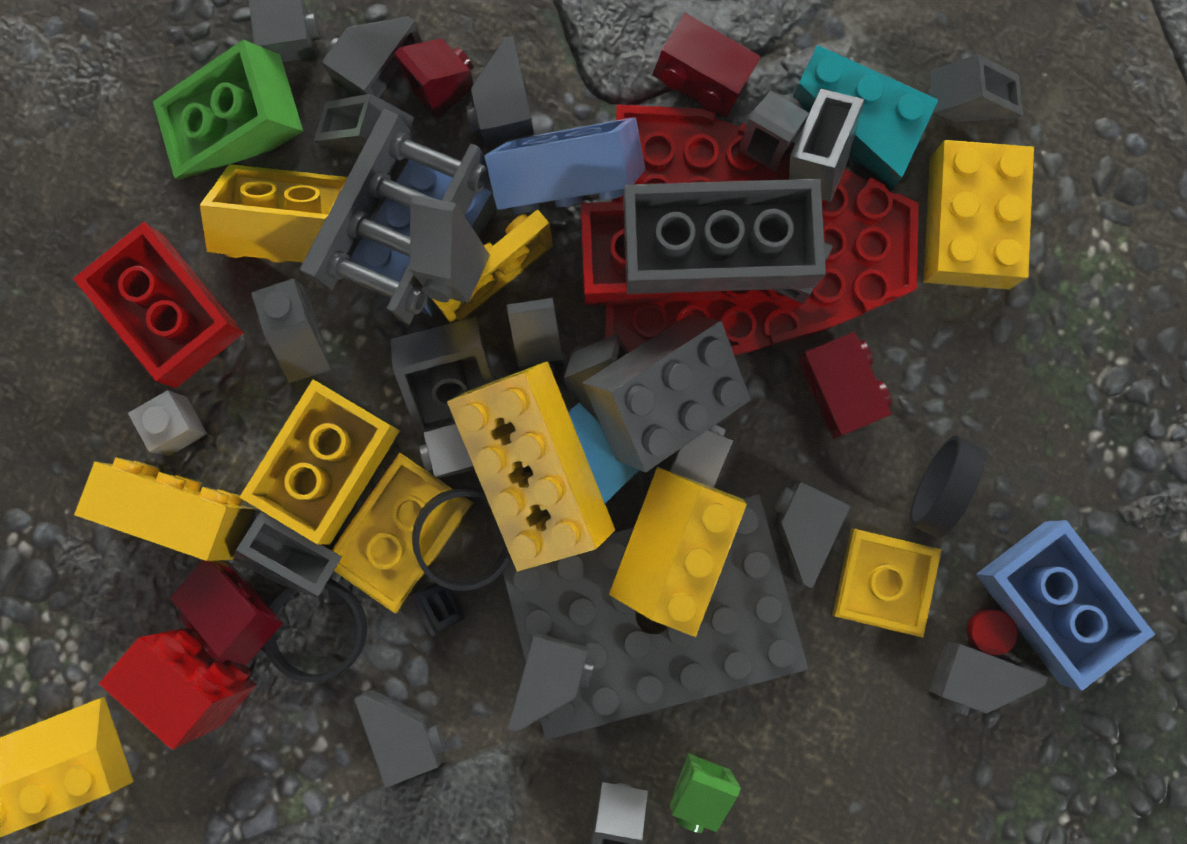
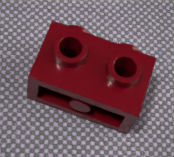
(705, 65)
(845, 384)
(225, 612)

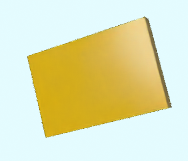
(379, 539)

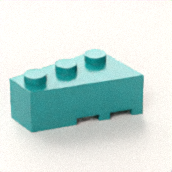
(890, 116)

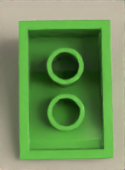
(228, 111)

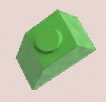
(703, 794)

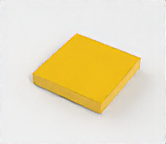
(887, 582)

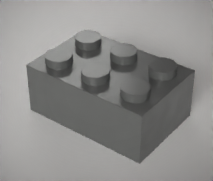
(667, 391)

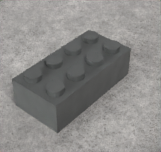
(723, 236)

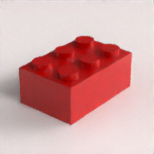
(605, 260)
(158, 306)
(177, 686)

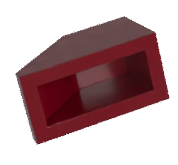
(436, 74)

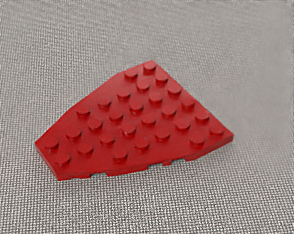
(865, 223)

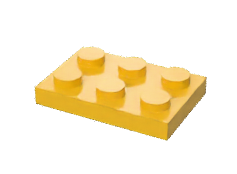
(525, 242)

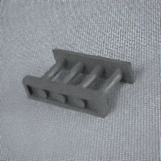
(358, 198)

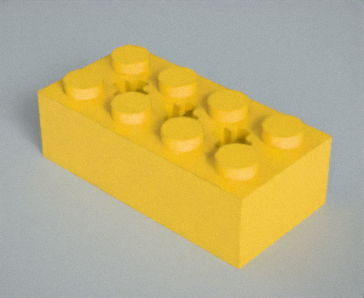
(532, 467)

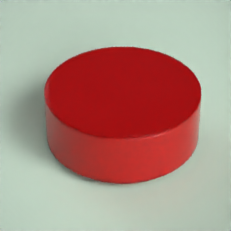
(992, 632)

